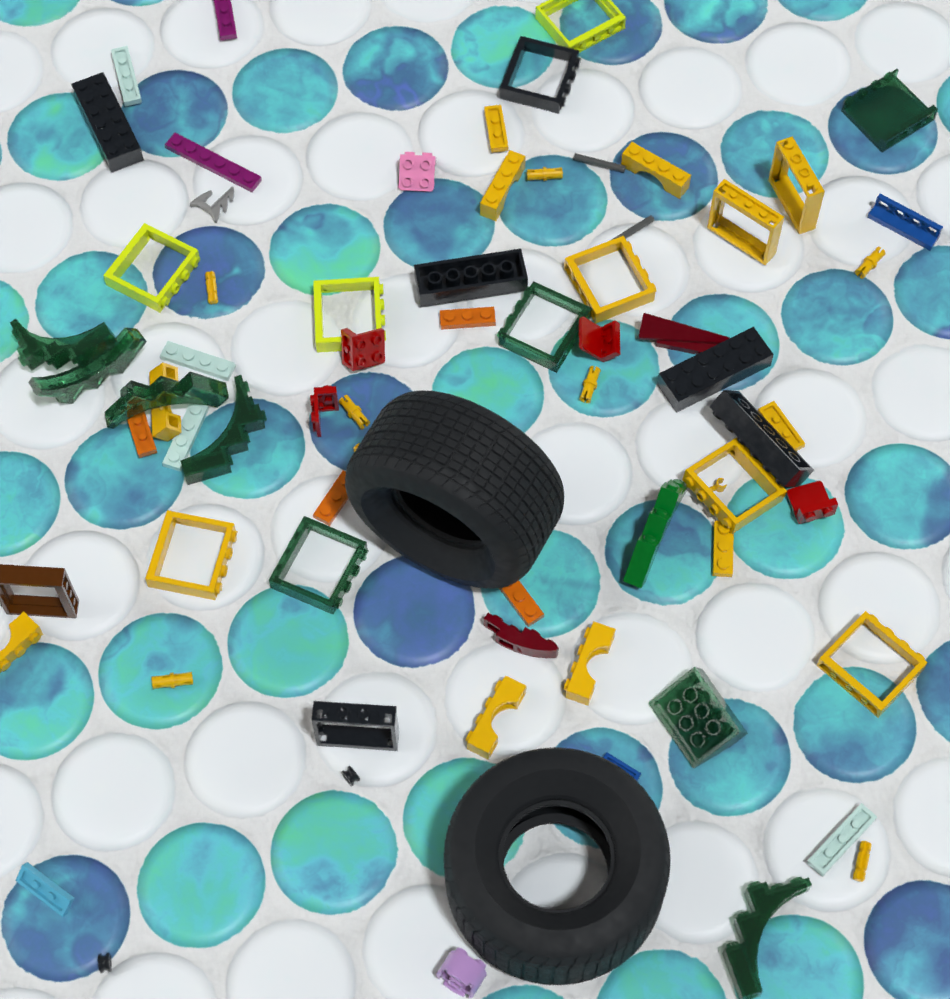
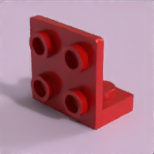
(362, 349)

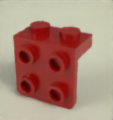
(599, 341)
(323, 400)
(811, 502)

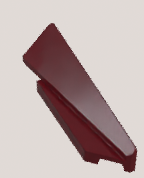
(677, 335)

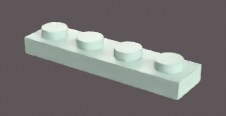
(126, 76)
(198, 361)
(184, 441)
(841, 839)

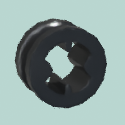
(350, 775)
(104, 962)

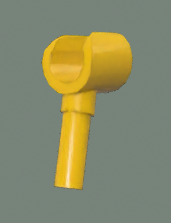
(717, 487)

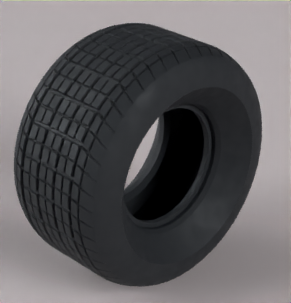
(455, 489)
(573, 791)

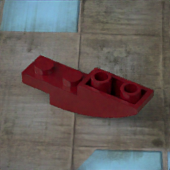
(527, 642)

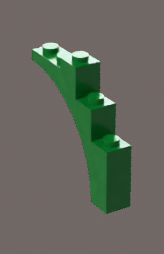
(654, 531)

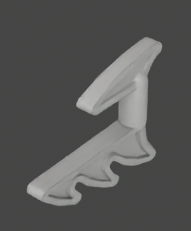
(214, 210)

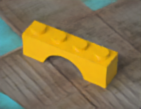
(672, 178)
(495, 196)
(164, 423)
(23, 634)
(598, 641)
(507, 696)

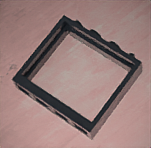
(534, 99)
(355, 736)

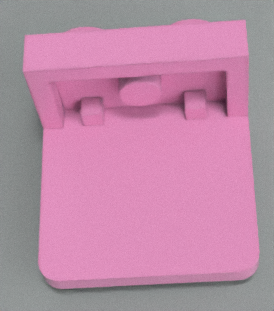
(417, 172)

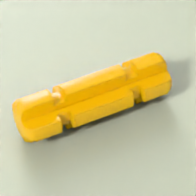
(211, 287)
(862, 861)

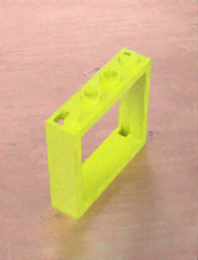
(587, 39)
(132, 250)
(343, 285)

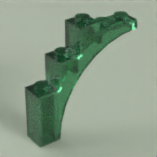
(59, 351)
(70, 383)
(164, 392)
(217, 457)
(742, 957)

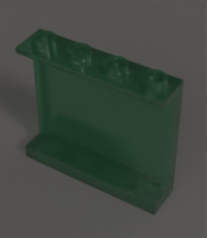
(887, 111)

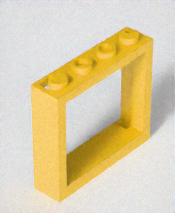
(786, 156)
(752, 208)
(621, 306)
(752, 467)
(208, 592)
(854, 687)

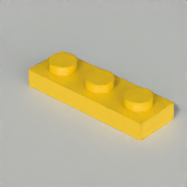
(496, 128)
(778, 420)
(722, 551)

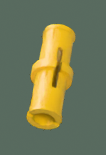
(544, 174)
(870, 262)
(590, 384)
(354, 412)
(172, 680)

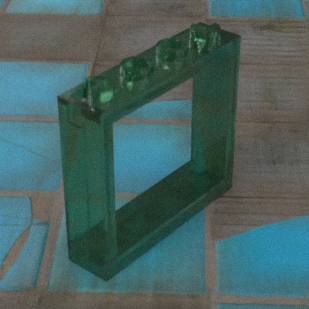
(530, 352)
(307, 524)

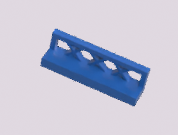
(905, 224)

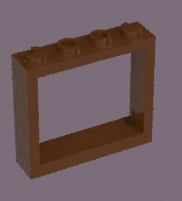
(62, 607)

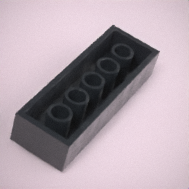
(107, 122)
(470, 277)
(714, 369)
(761, 438)

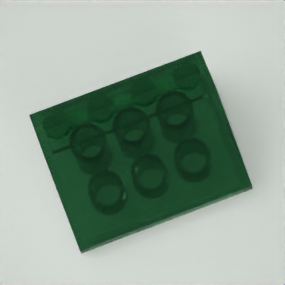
(697, 717)

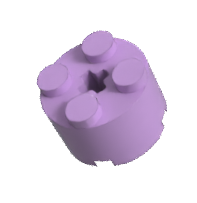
(462, 973)

